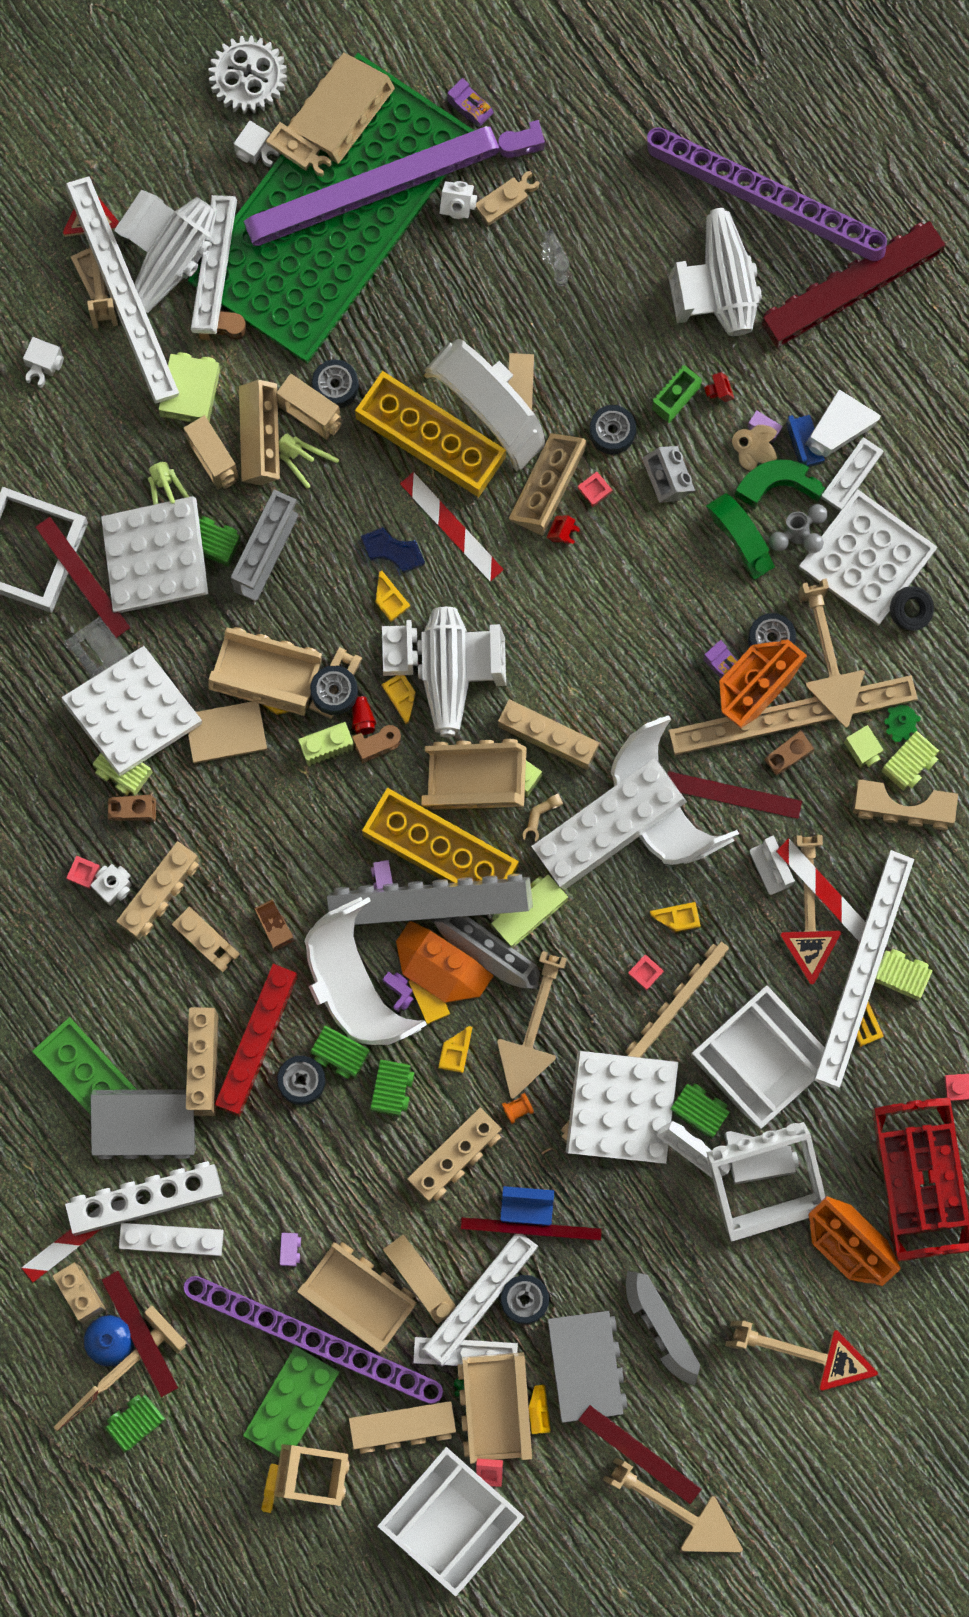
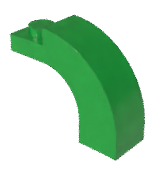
(777, 474)
(743, 534)

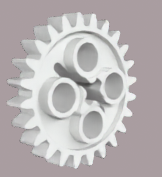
(239, 93)

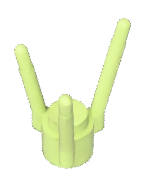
(292, 447)
(162, 476)

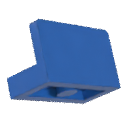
(799, 432)
(527, 1206)

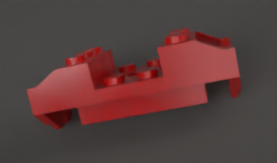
(904, 1159)

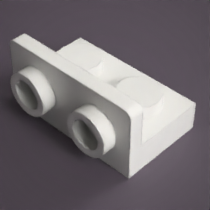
(398, 650)
(772, 866)

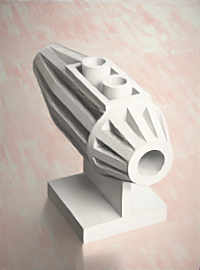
(171, 241)
(720, 285)
(453, 660)

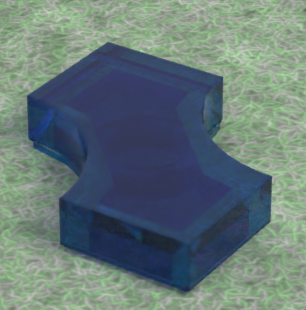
(383, 546)

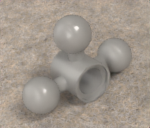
(812, 542)

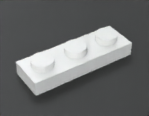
(852, 474)
(688, 1146)

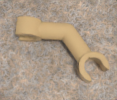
(551, 803)

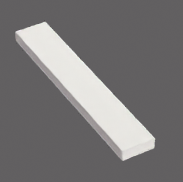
(214, 268)
(479, 1298)

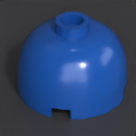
(108, 1341)

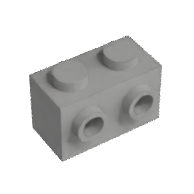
(668, 474)

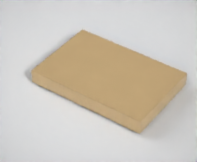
(228, 732)

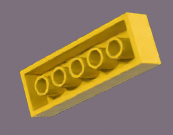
(430, 434)
(433, 842)

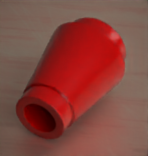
(362, 717)

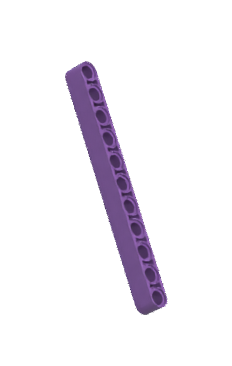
(371, 186)
(772, 203)
(302, 1333)

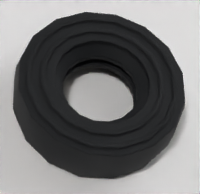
(925, 604)

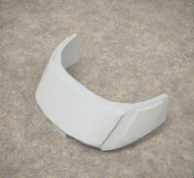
(490, 398)
(674, 837)
(345, 985)

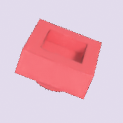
(594, 489)
(83, 872)
(645, 972)
(957, 1087)
(490, 1471)

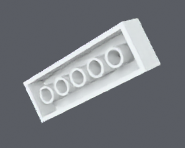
(609, 824)

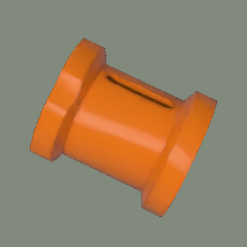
(517, 1108)

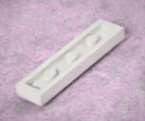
(171, 1239)
(465, 1349)

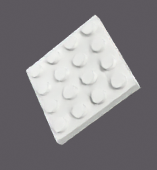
(154, 555)
(868, 557)
(131, 711)
(621, 1106)

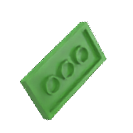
(79, 1063)
(291, 1402)

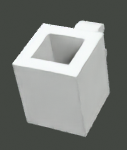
(252, 145)
(42, 358)

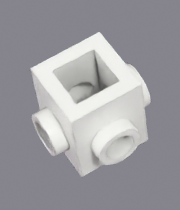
(457, 199)
(108, 892)

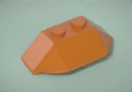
(758, 679)
(440, 965)
(851, 1243)

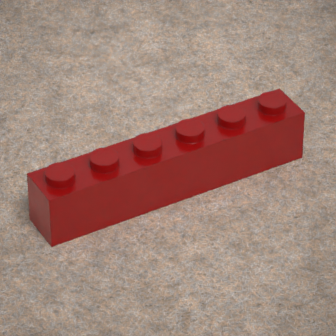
(256, 1040)

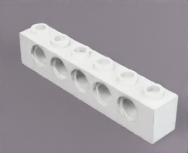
(78, 1208)

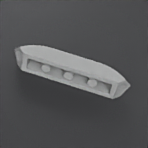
(489, 951)
(644, 1297)

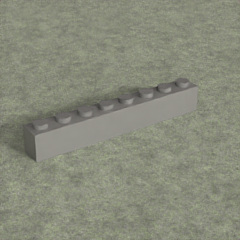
(438, 899)

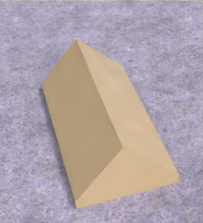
(548, 482)

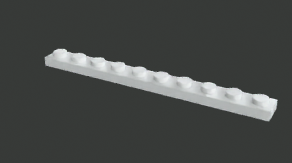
(122, 290)
(863, 970)

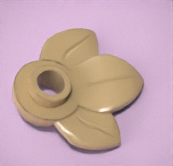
(758, 446)

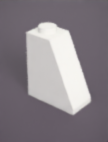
(840, 424)
(761, 1166)

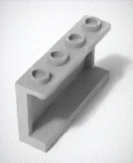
(264, 546)
(141, 1124)
(586, 1365)

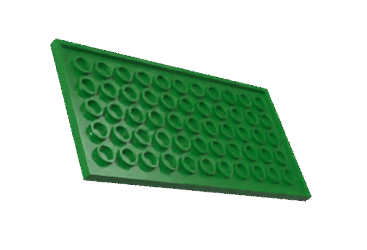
(309, 279)

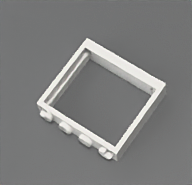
(59, 574)
(776, 1215)

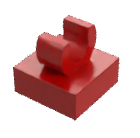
(720, 388)
(561, 529)

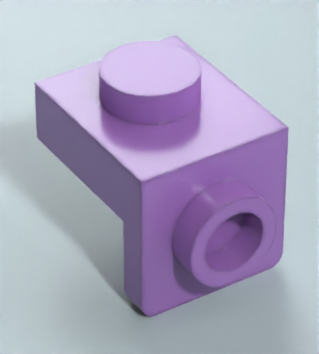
(398, 985)

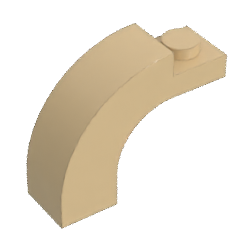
(420, 1279)

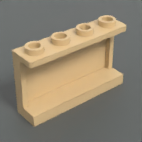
(342, 106)
(265, 670)
(475, 775)
(202, 1061)
(358, 1296)
(495, 1407)

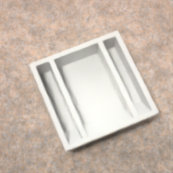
(761, 1057)
(451, 1521)

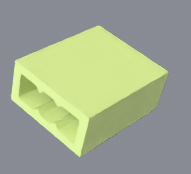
(196, 385)

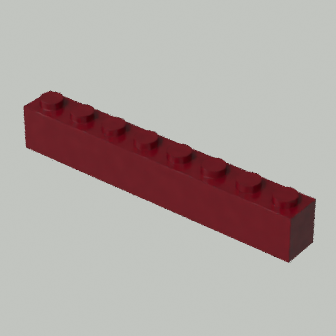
(852, 284)

